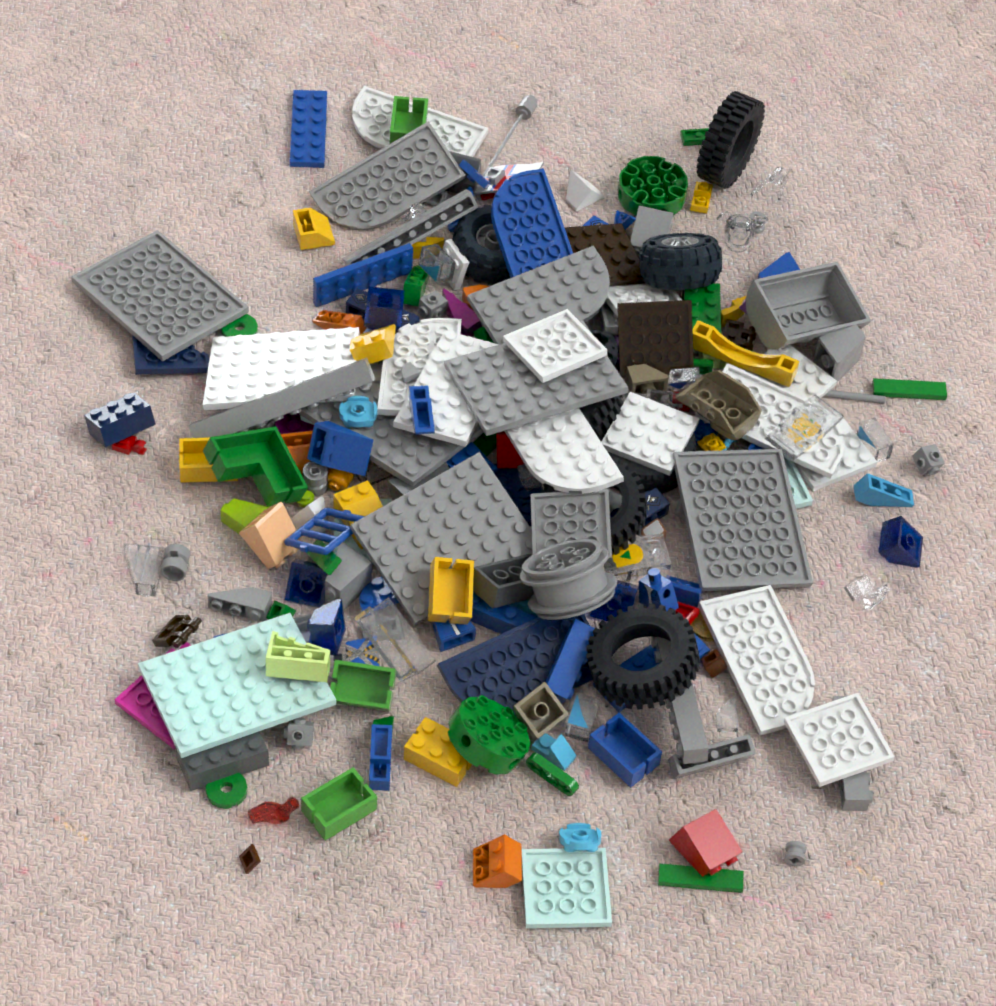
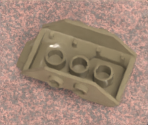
(723, 403)

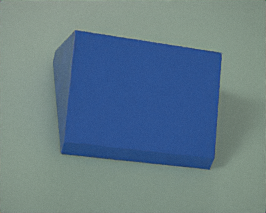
(686, 591)

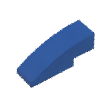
(421, 410)
(380, 757)

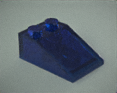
(383, 308)

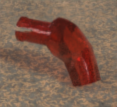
(273, 812)

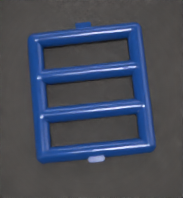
(317, 520)

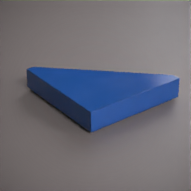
(625, 219)

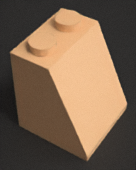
(268, 533)

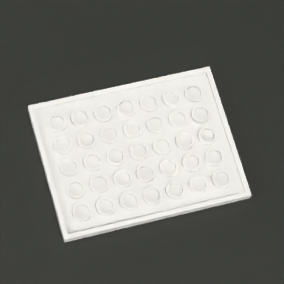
(261, 364)

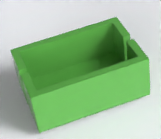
(405, 121)
(363, 685)
(339, 803)

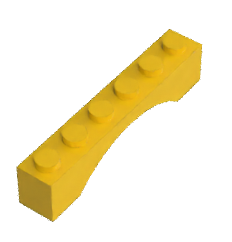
(773, 367)

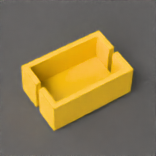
(193, 462)
(451, 590)
(435, 753)

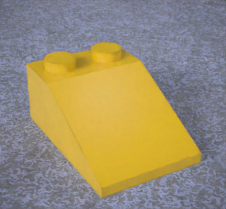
(374, 345)
(359, 500)

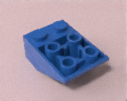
(340, 448)

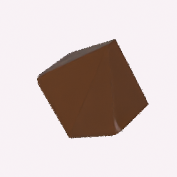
(714, 663)

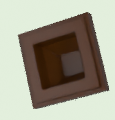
(249, 859)

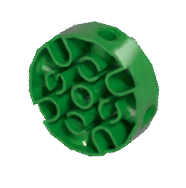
(652, 184)
(488, 735)

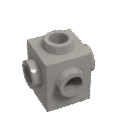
(432, 305)
(928, 460)
(299, 740)

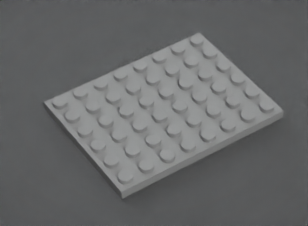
(160, 295)
(508, 394)
(393, 449)
(450, 516)
(741, 519)

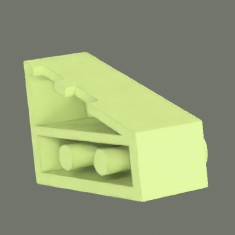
(295, 660)

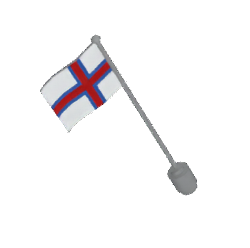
(524, 111)

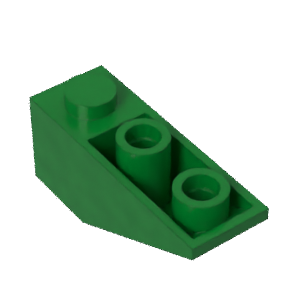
(415, 286)

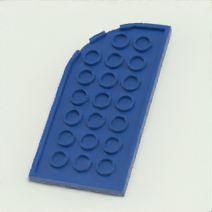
(528, 223)

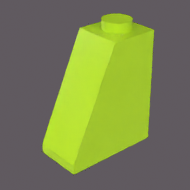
(240, 513)

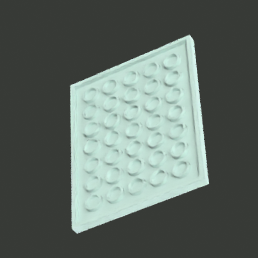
(222, 688)

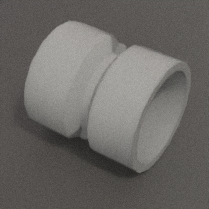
(315, 478)
(175, 562)

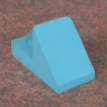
(555, 750)

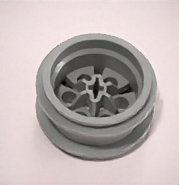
(568, 579)

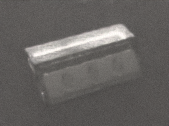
(395, 639)

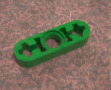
(552, 774)

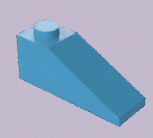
(880, 492)

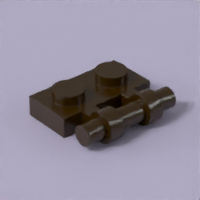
(734, 331)
(177, 631)

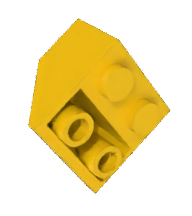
(312, 229)

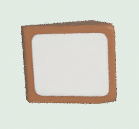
(653, 528)

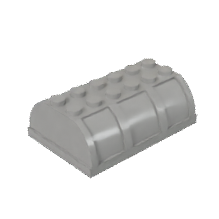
(803, 305)

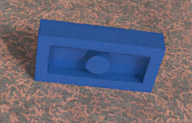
(474, 175)

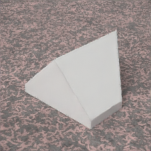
(581, 192)
(308, 513)

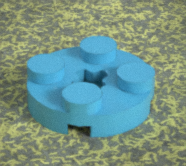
(351, 418)
(580, 837)

